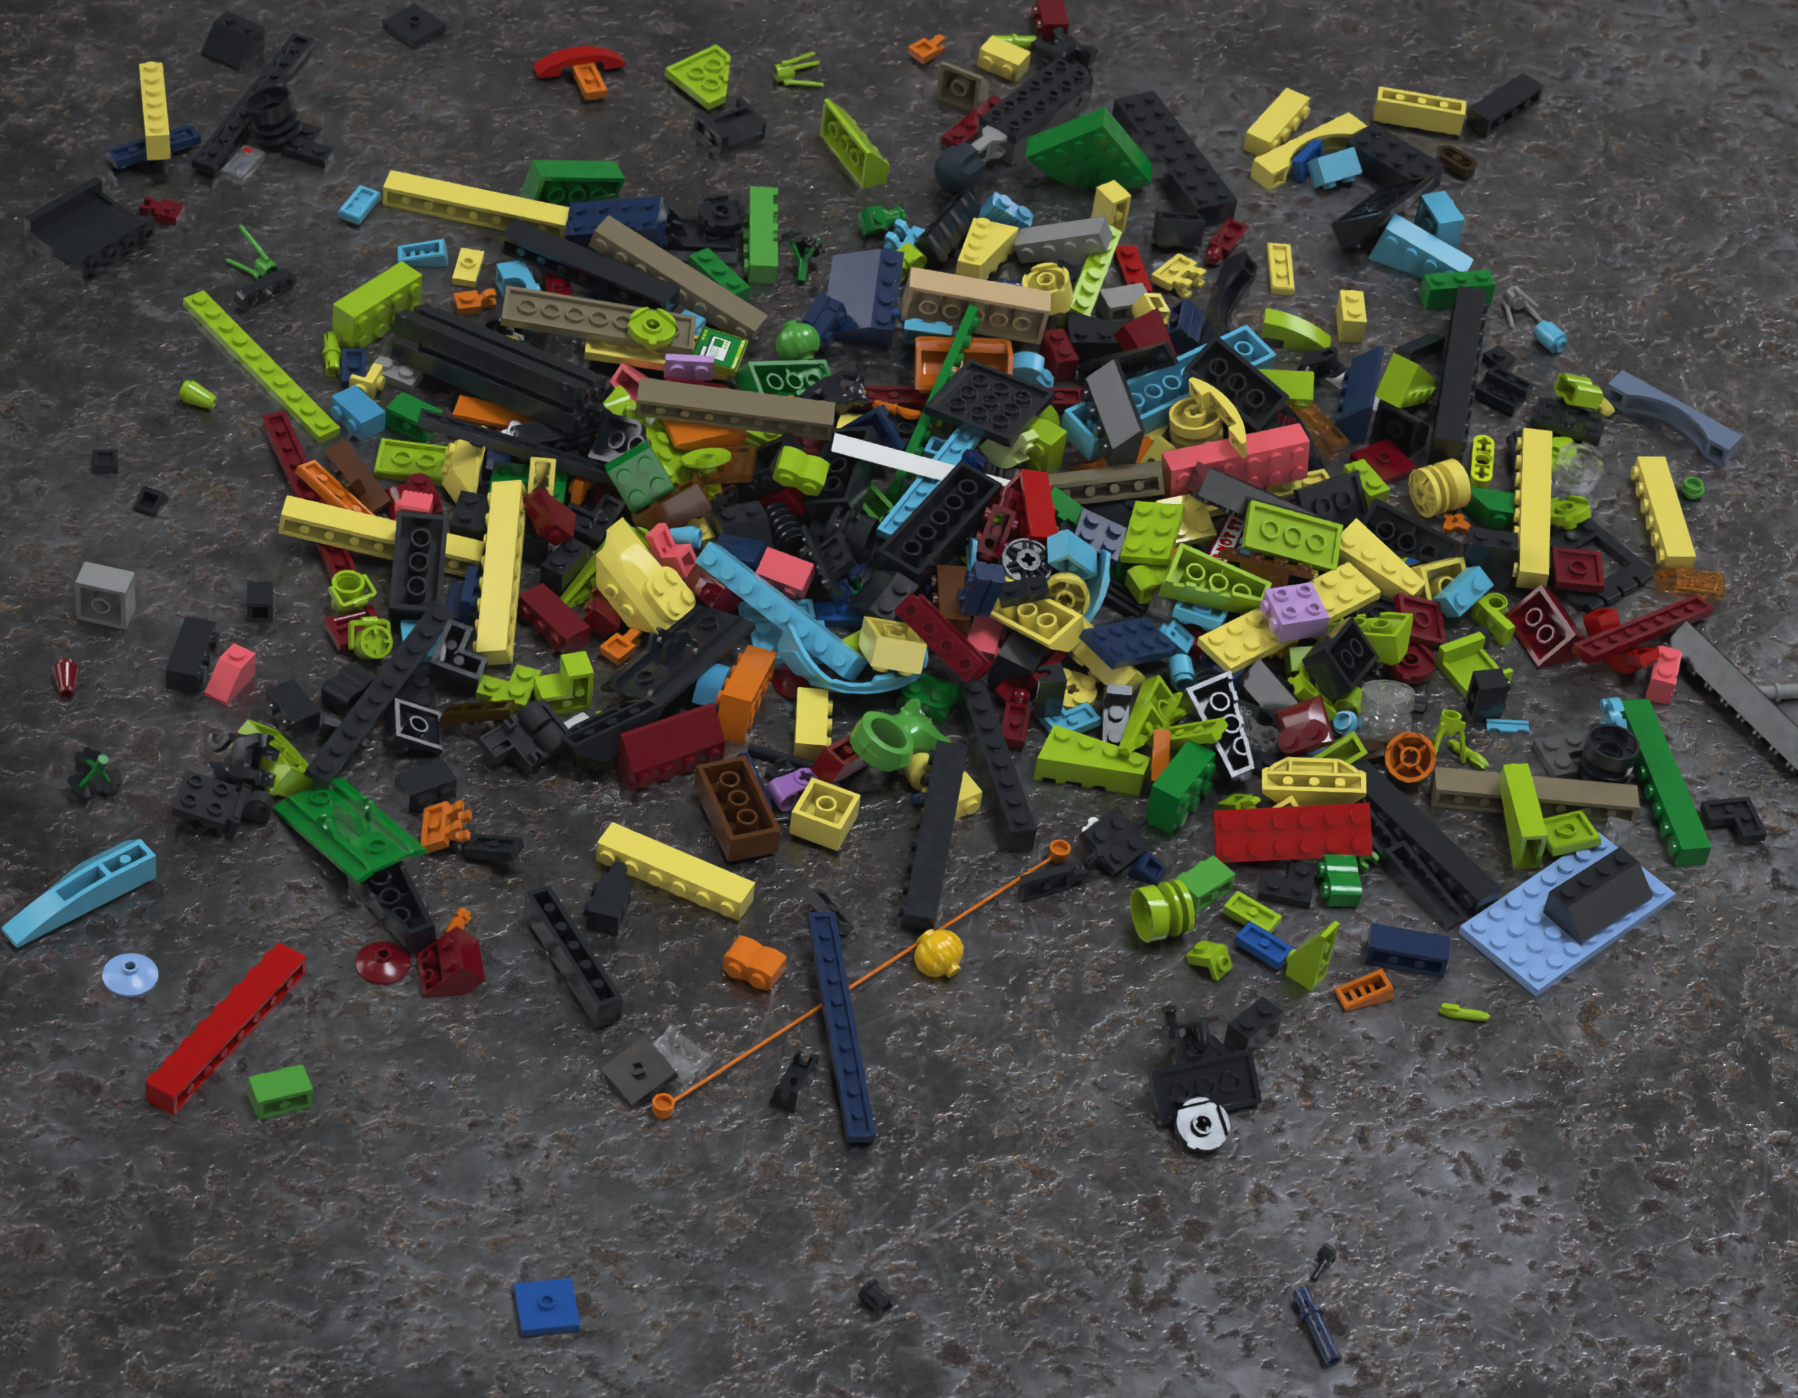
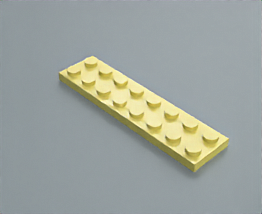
(1249, 636)

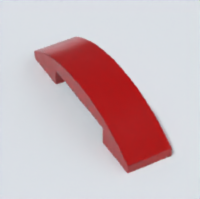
(551, 64)

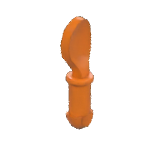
(894, 409)

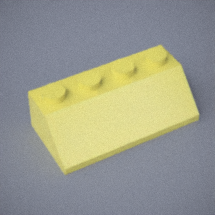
(1043, 622)

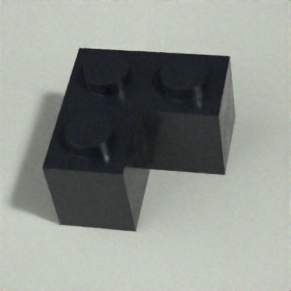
(453, 661)

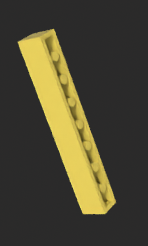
(470, 204)
(1533, 508)
(365, 533)
(501, 572)

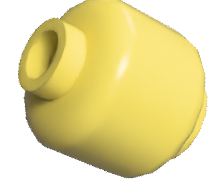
(917, 769)

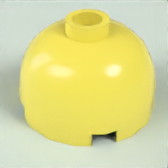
(1069, 591)

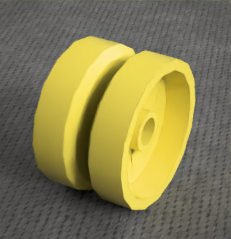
(1193, 425)

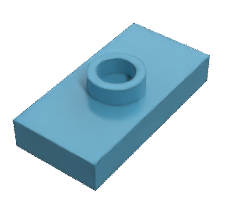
(359, 205)

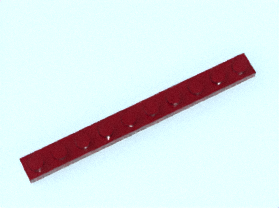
(910, 398)
(290, 456)

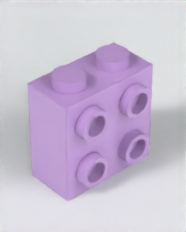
(1294, 612)

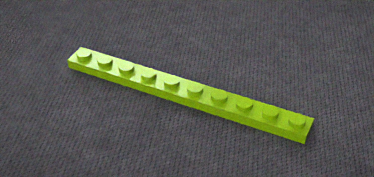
(261, 367)

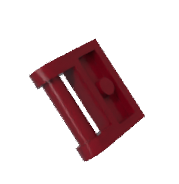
(338, 626)

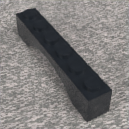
(1233, 280)

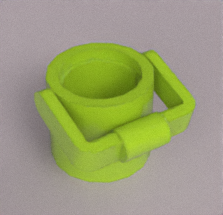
(349, 591)
(372, 641)

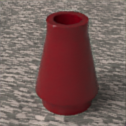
(65, 675)

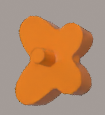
(1453, 523)

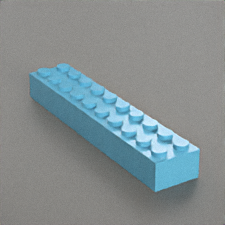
(1160, 390)

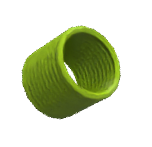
(1354, 698)

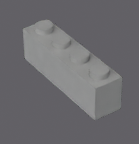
(1063, 240)

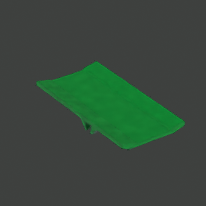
(348, 829)

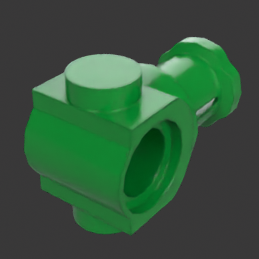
(878, 219)

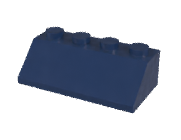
(1359, 394)

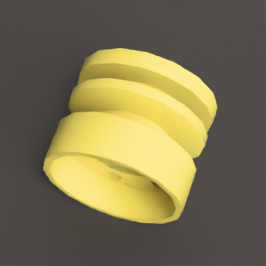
(1439, 488)

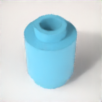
(1551, 336)
(1181, 672)

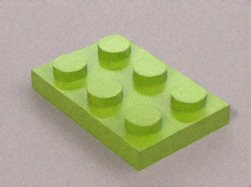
(1152, 533)

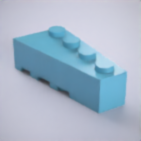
(1416, 251)

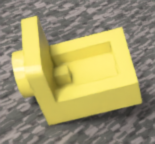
(371, 383)

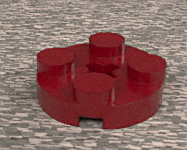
(1413, 673)

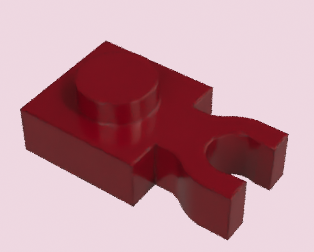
(164, 211)

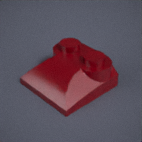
(415, 482)
(1303, 727)

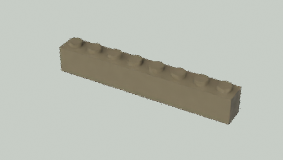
(696, 290)
(735, 409)
(1556, 796)

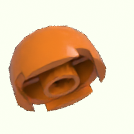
(1410, 757)

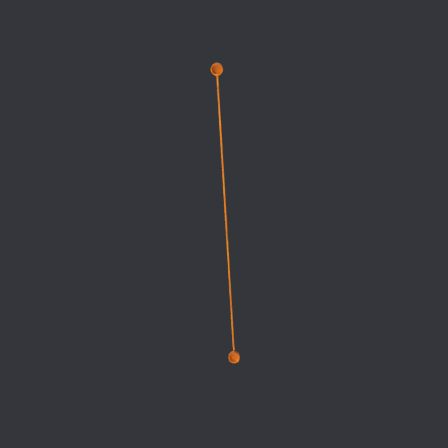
(664, 1104)

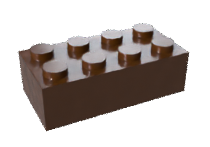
(737, 808)

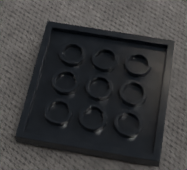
(989, 403)

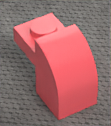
(667, 553)

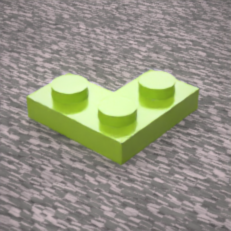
(517, 688)

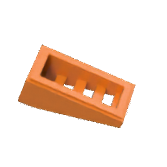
(1376, 978)

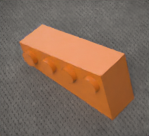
(744, 692)

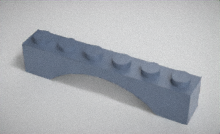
(1711, 437)

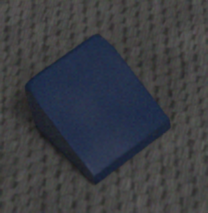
(1147, 869)

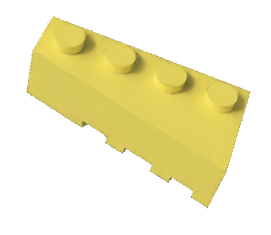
(985, 248)
(1377, 562)

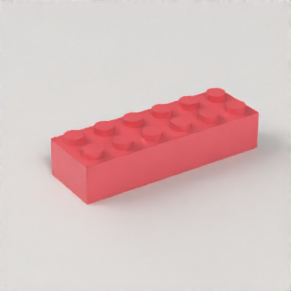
(1271, 459)

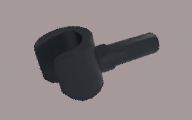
(1327, 1255)

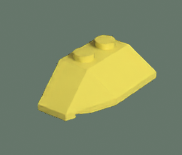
(462, 468)
(1314, 781)

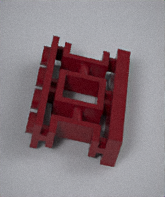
(943, 637)

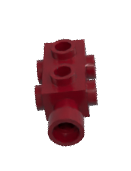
(997, 532)

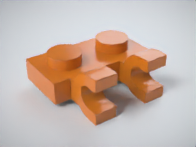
(437, 825)

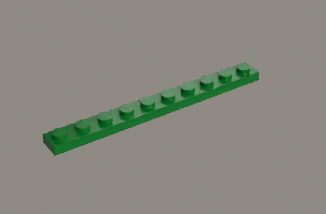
(923, 429)

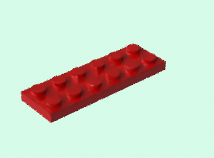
(1292, 832)

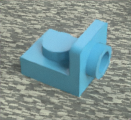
(1179, 636)

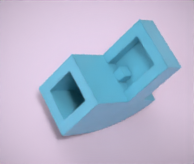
(1030, 368)

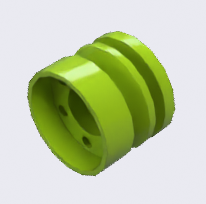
(1162, 910)

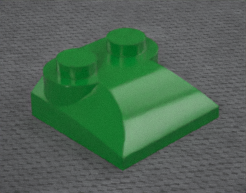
(935, 696)

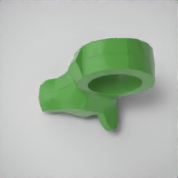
(893, 739)

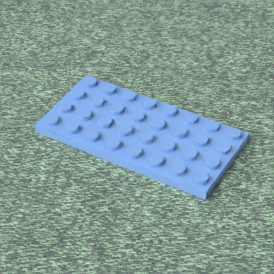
(1534, 947)

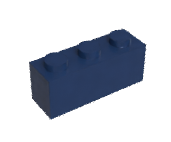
(1407, 950)

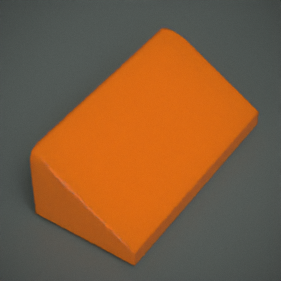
(1160, 753)

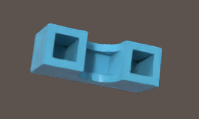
(515, 274)

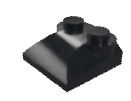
(413, 727)

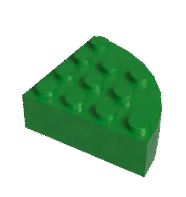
(1090, 153)

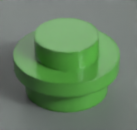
(1692, 487)

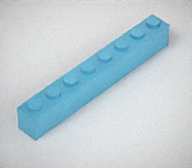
(781, 610)

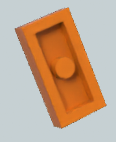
(589, 81)

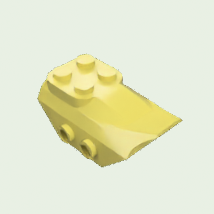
(637, 584)

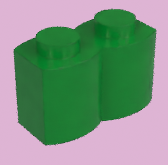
(1340, 880)

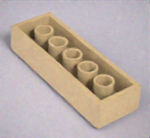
(1004, 308)

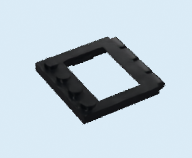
(1616, 585)

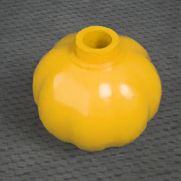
(938, 953)

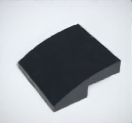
(1504, 390)

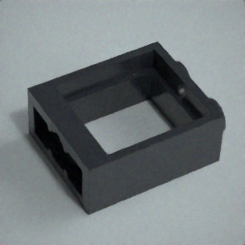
(765, 464)

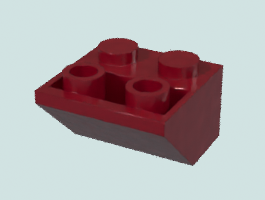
(451, 965)

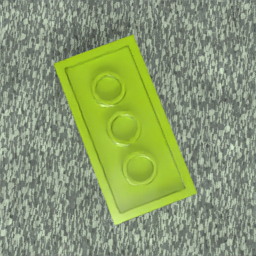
(1292, 536)

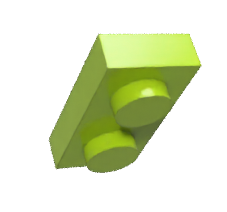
(1245, 909)

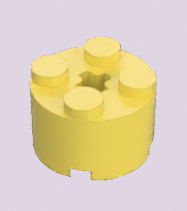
(1053, 279)

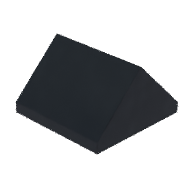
(1016, 658)

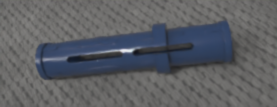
(1304, 1300)

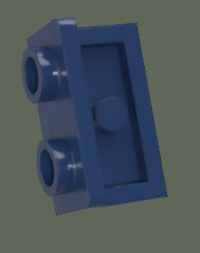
(463, 596)

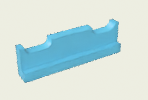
(1507, 726)

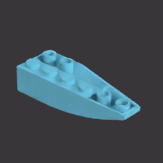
(84, 889)

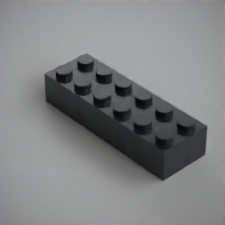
(1234, 494)
(939, 524)

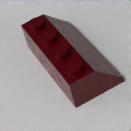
(670, 747)

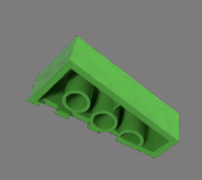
(761, 236)

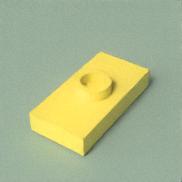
(468, 267)

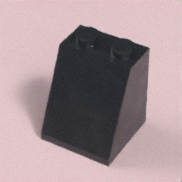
(1493, 552)

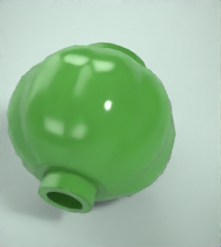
(797, 341)

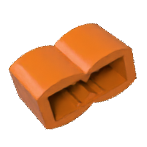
(754, 963)

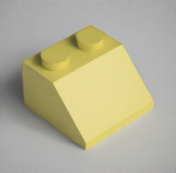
(1438, 575)

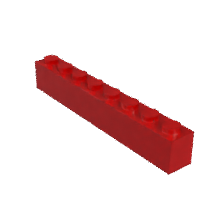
(225, 1028)

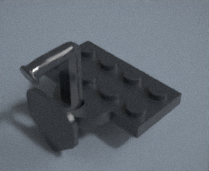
(1201, 1070)

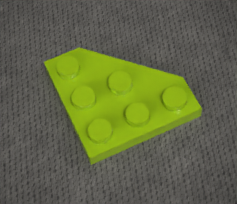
(703, 76)

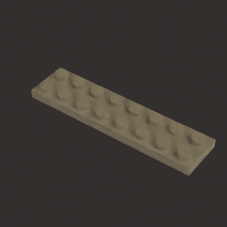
(584, 318)

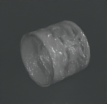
(1385, 709)

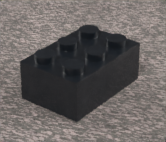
(1340, 659)

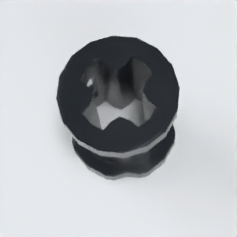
(876, 1298)

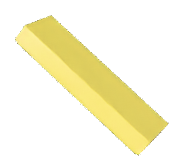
(1280, 269)

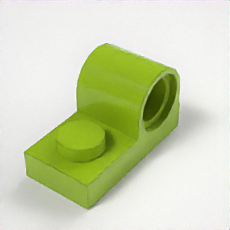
(1489, 613)

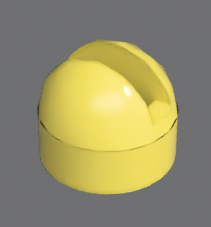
(1605, 408)

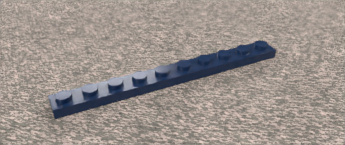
(841, 1027)

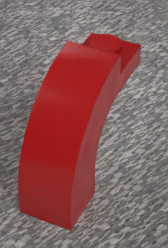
(1625, 661)

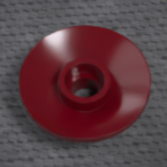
(787, 683)
(382, 963)

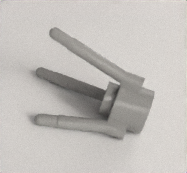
(1517, 300)

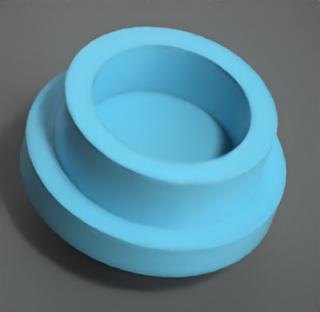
(1345, 722)

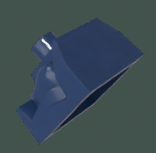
(882, 425)

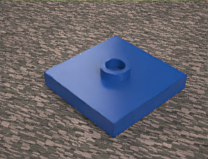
(546, 1307)

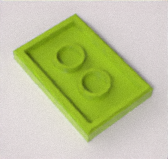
(401, 459)

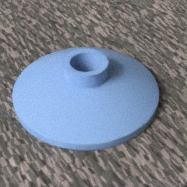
(130, 975)

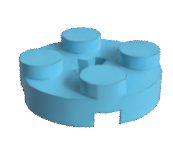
(1611, 712)

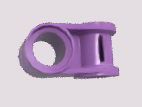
(787, 790)

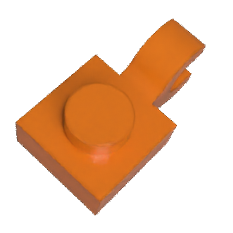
(927, 50)
(472, 303)
(579, 489)
(619, 647)

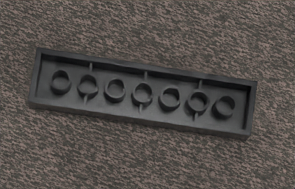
(1175, 158)

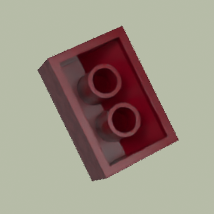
(1545, 628)

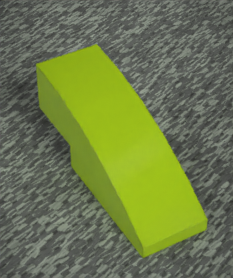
(1294, 331)

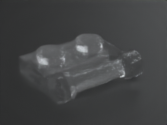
(683, 1066)

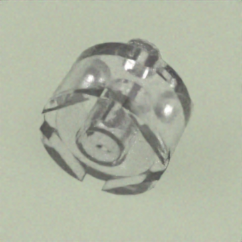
(1577, 469)

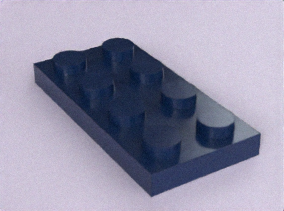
(1128, 643)

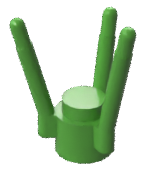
(263, 265)

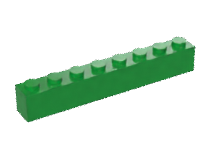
(1665, 787)

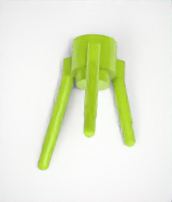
(786, 71)
(1449, 724)

